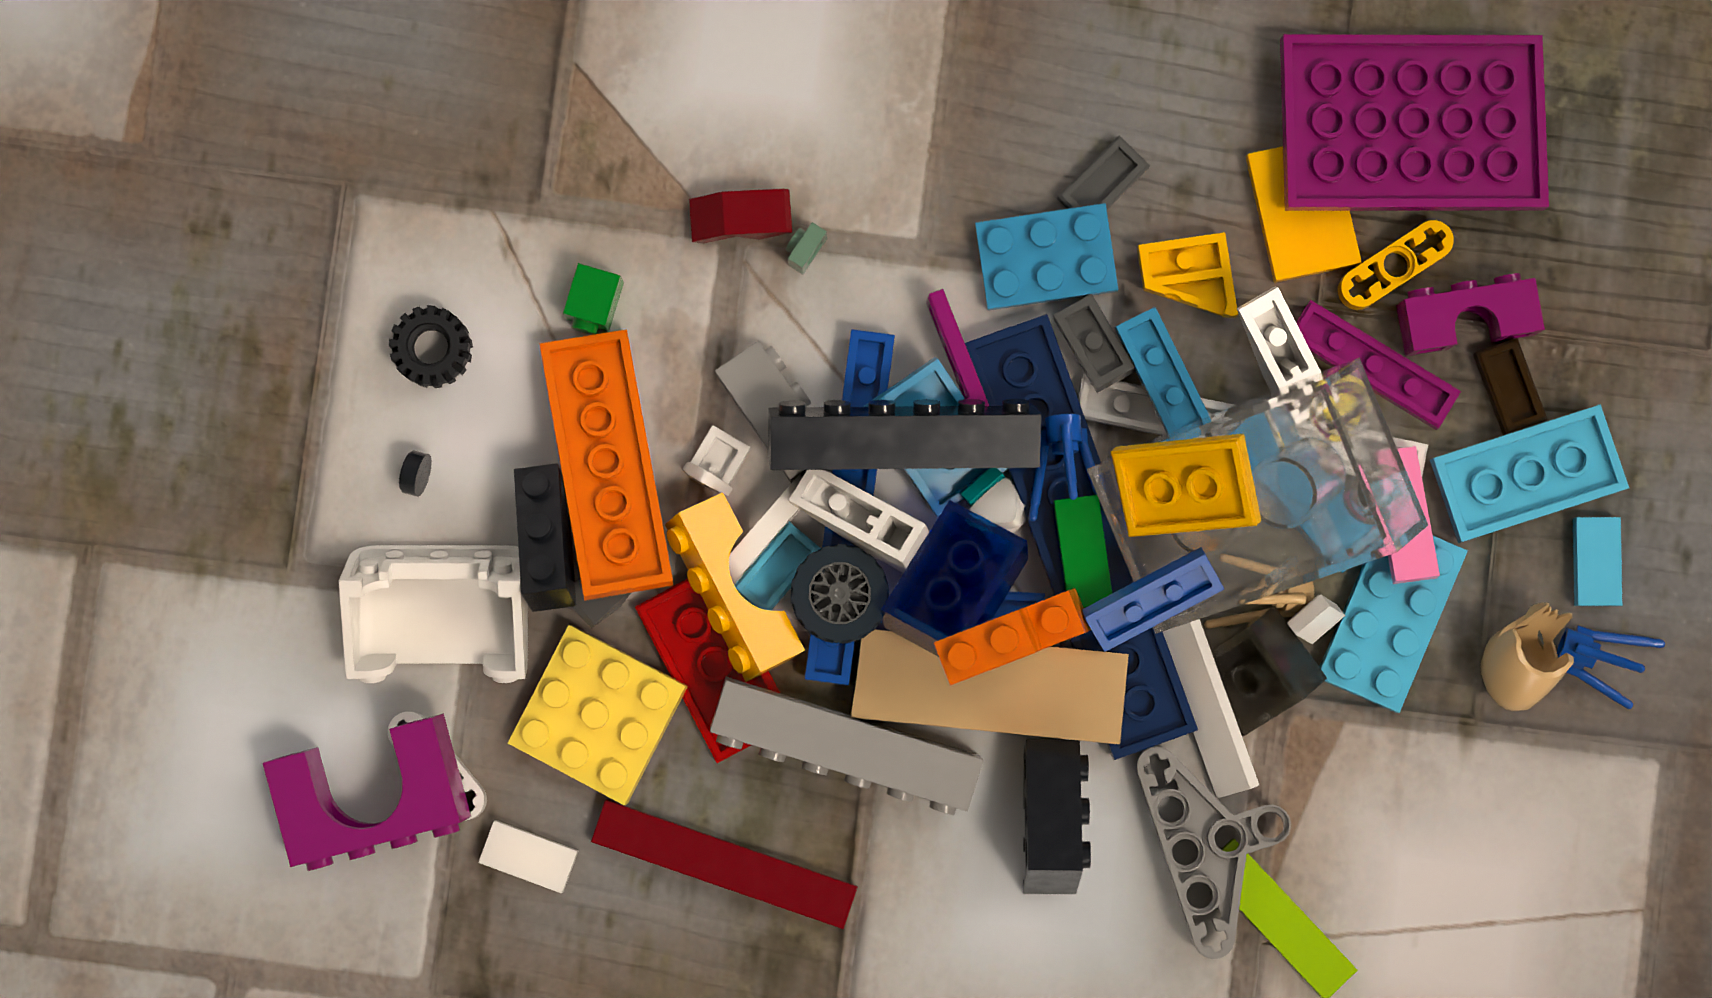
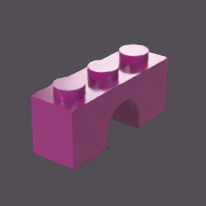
(1508, 308)

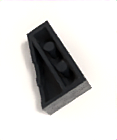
(1054, 816)

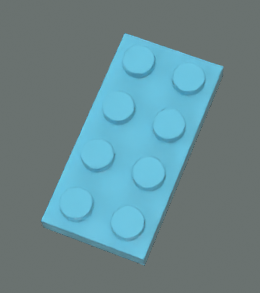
(1529, 473)
(1388, 629)

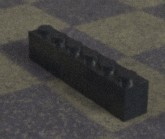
(903, 435)

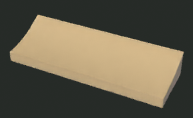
(1042, 695)

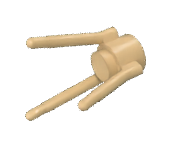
(1287, 603)

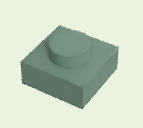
(805, 247)

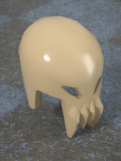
(1518, 665)

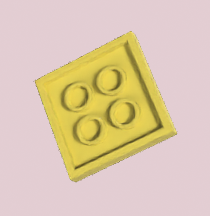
(597, 714)

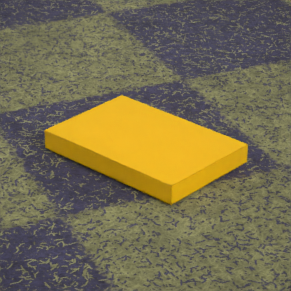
(1298, 240)
(1186, 485)

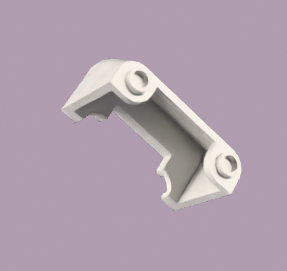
(433, 609)

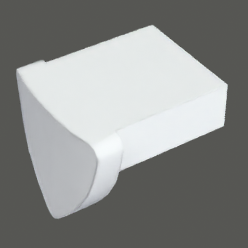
(717, 461)
(1001, 506)

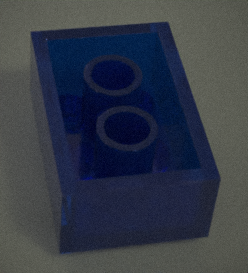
(954, 578)

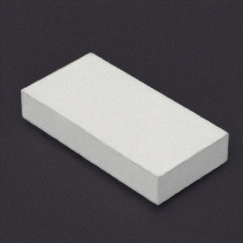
(528, 856)

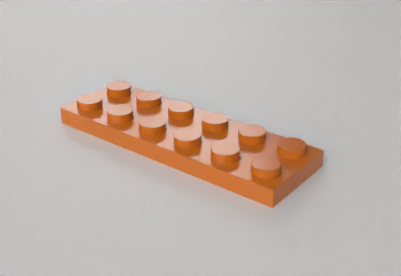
(606, 465)

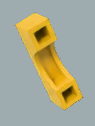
(754, 636)

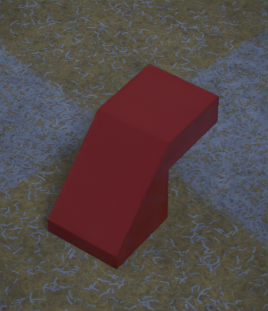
(740, 214)

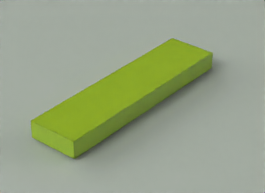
(1291, 930)

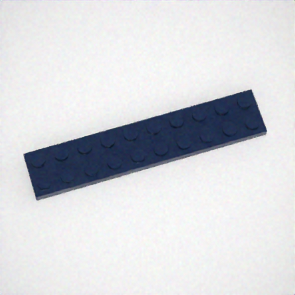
(1030, 366)

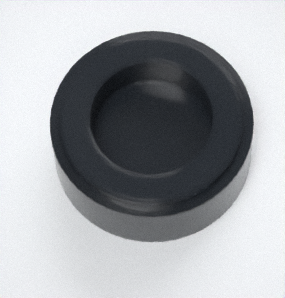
(415, 473)

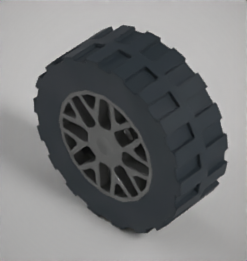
(839, 593)

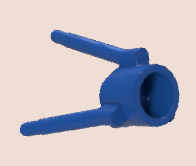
(1064, 435)
(1585, 652)

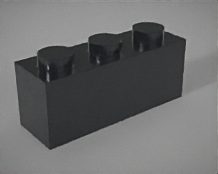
(544, 538)

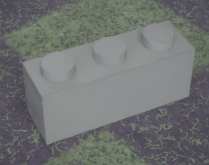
(756, 385)

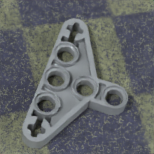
(1199, 823)

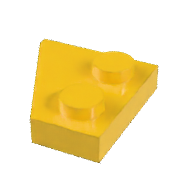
(1190, 272)

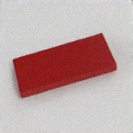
(694, 656)

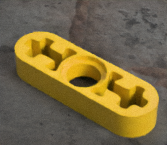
(1415, 238)

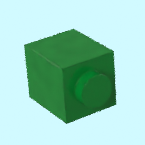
(592, 299)

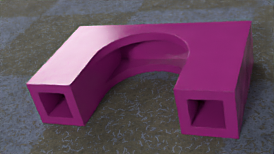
(318, 829)

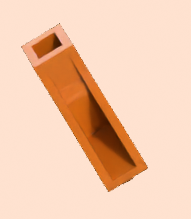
(1012, 636)

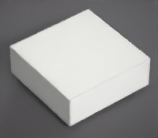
(1315, 619)

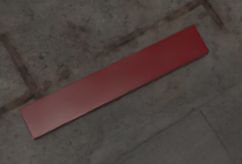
(724, 864)

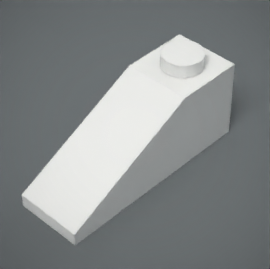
(1276, 340)
(860, 518)

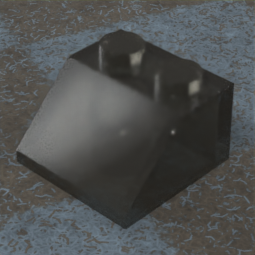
(1265, 670)

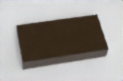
(1510, 386)

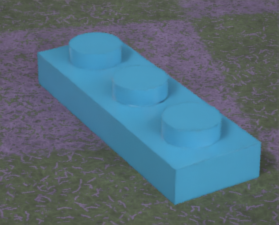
(1161, 370)

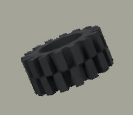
(430, 320)

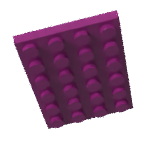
(1413, 122)

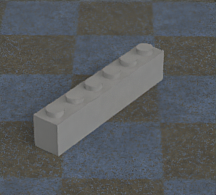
(846, 745)

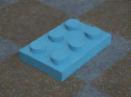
(1046, 257)
(934, 383)

